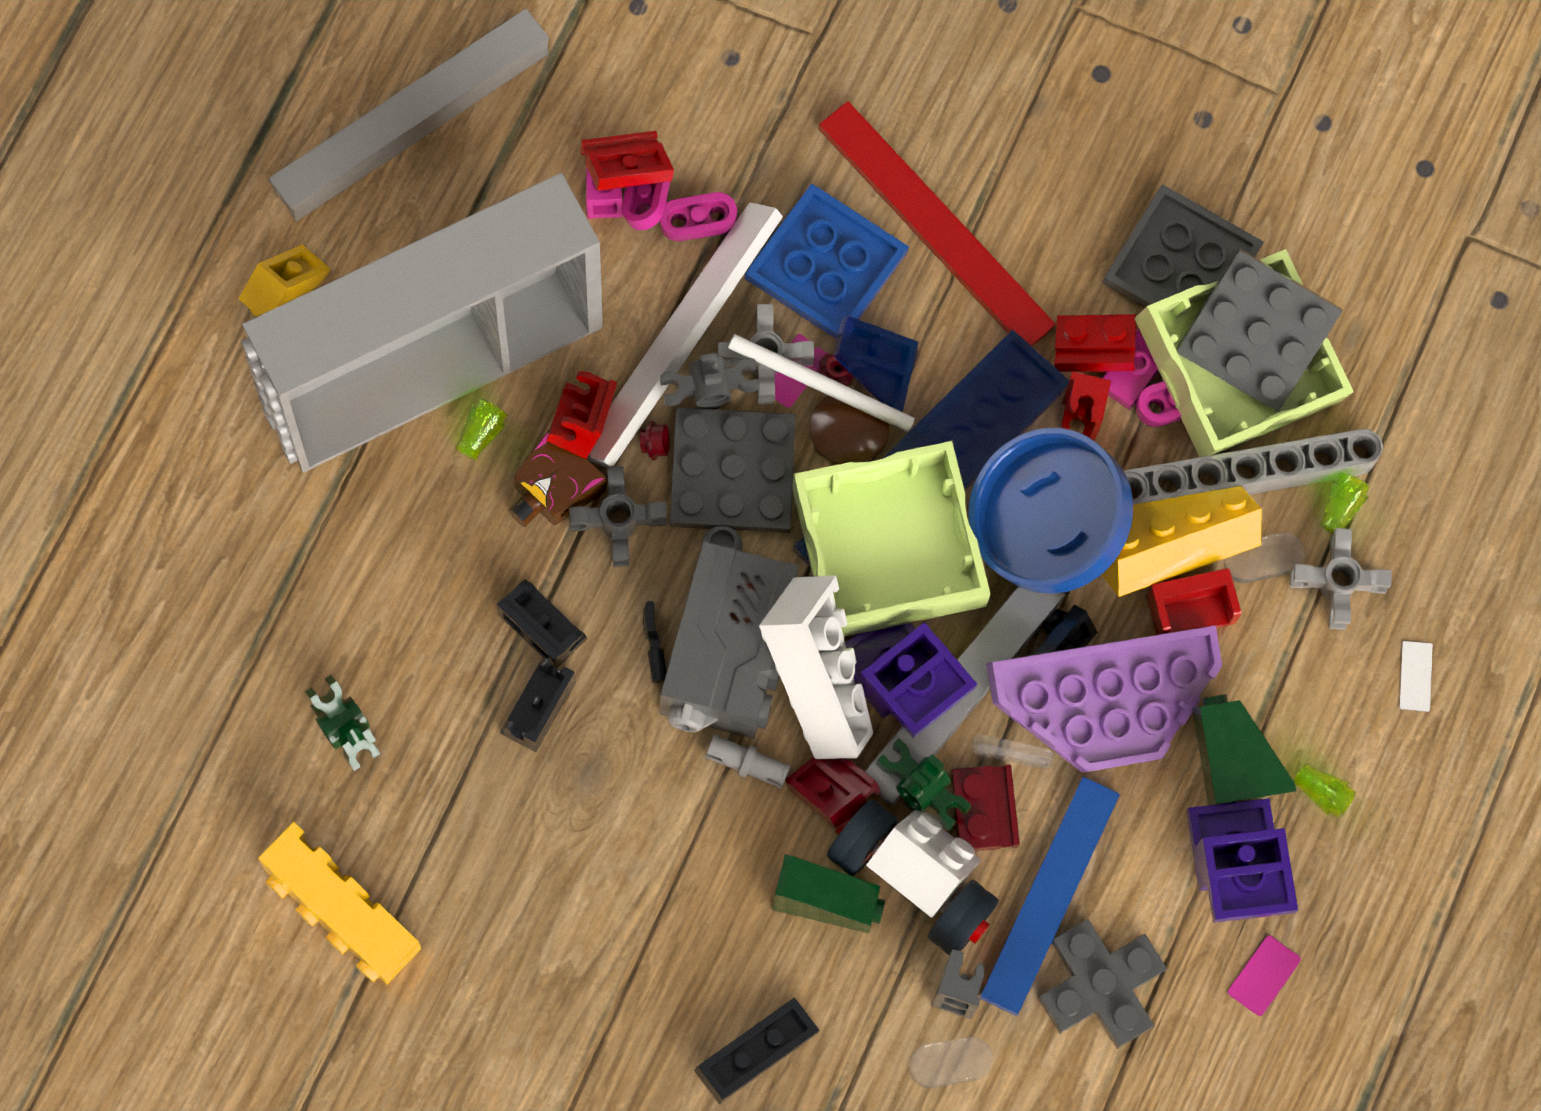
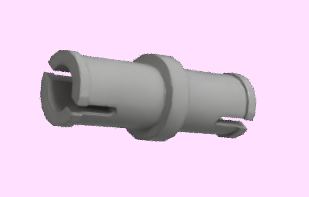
(747, 761)

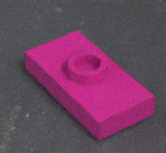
(1128, 385)

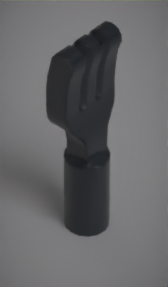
(655, 654)

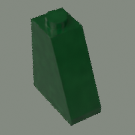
(1236, 754)
(827, 895)

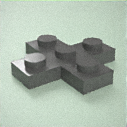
(1102, 983)

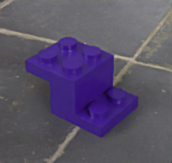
(909, 674)
(1242, 860)

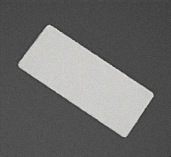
(1416, 676)

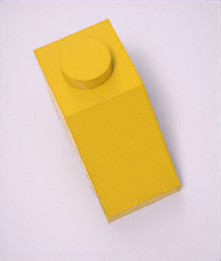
(282, 279)

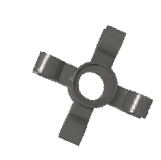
(710, 382)
(649, 514)

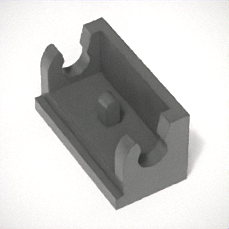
(956, 992)

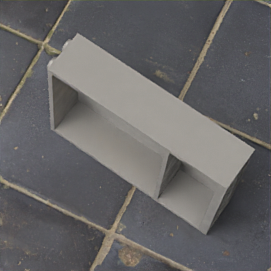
(427, 323)

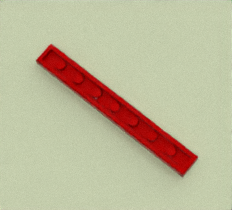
(935, 225)

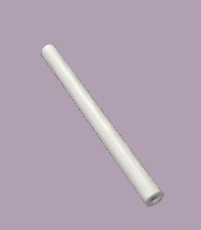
(821, 383)

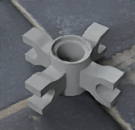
(798, 352)
(1361, 580)

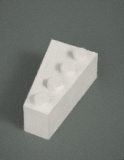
(817, 667)

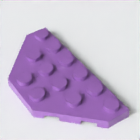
(1109, 699)

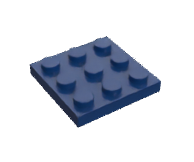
(826, 261)

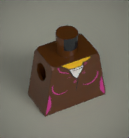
(554, 482)

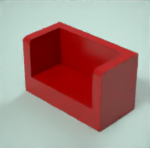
(1194, 602)

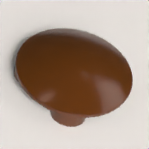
(846, 433)

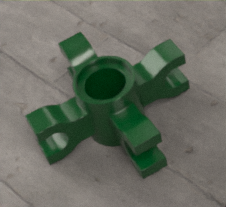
(342, 722)
(923, 784)

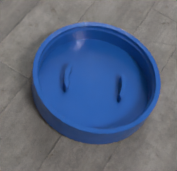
(1051, 510)

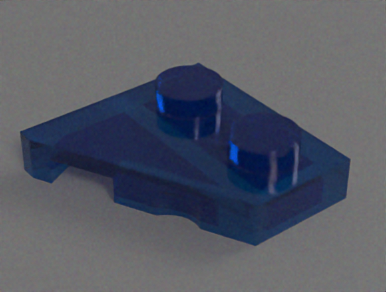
(877, 359)

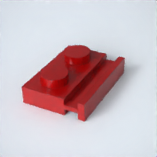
(626, 160)
(1095, 343)

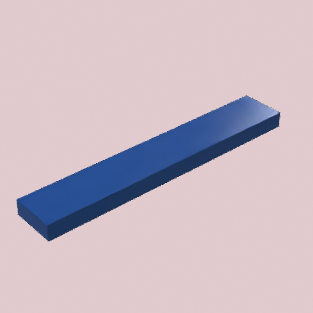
(1049, 896)

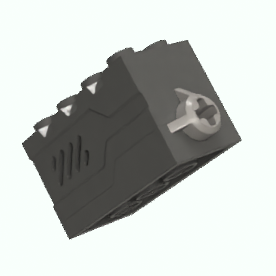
(719, 655)

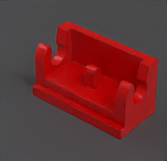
(1085, 401)
(581, 414)

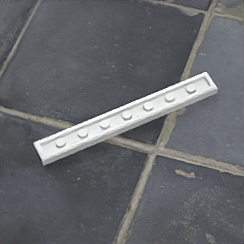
(684, 330)

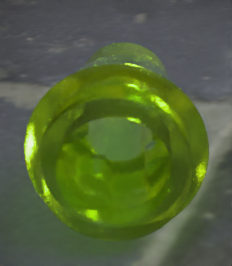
(481, 427)
(1344, 501)
(1325, 790)

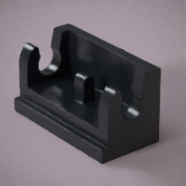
(540, 623)
(539, 705)

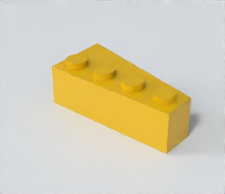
(1184, 535)
(338, 906)

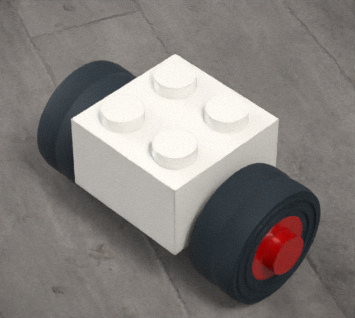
(922, 866)

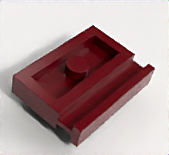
(832, 787)
(992, 814)

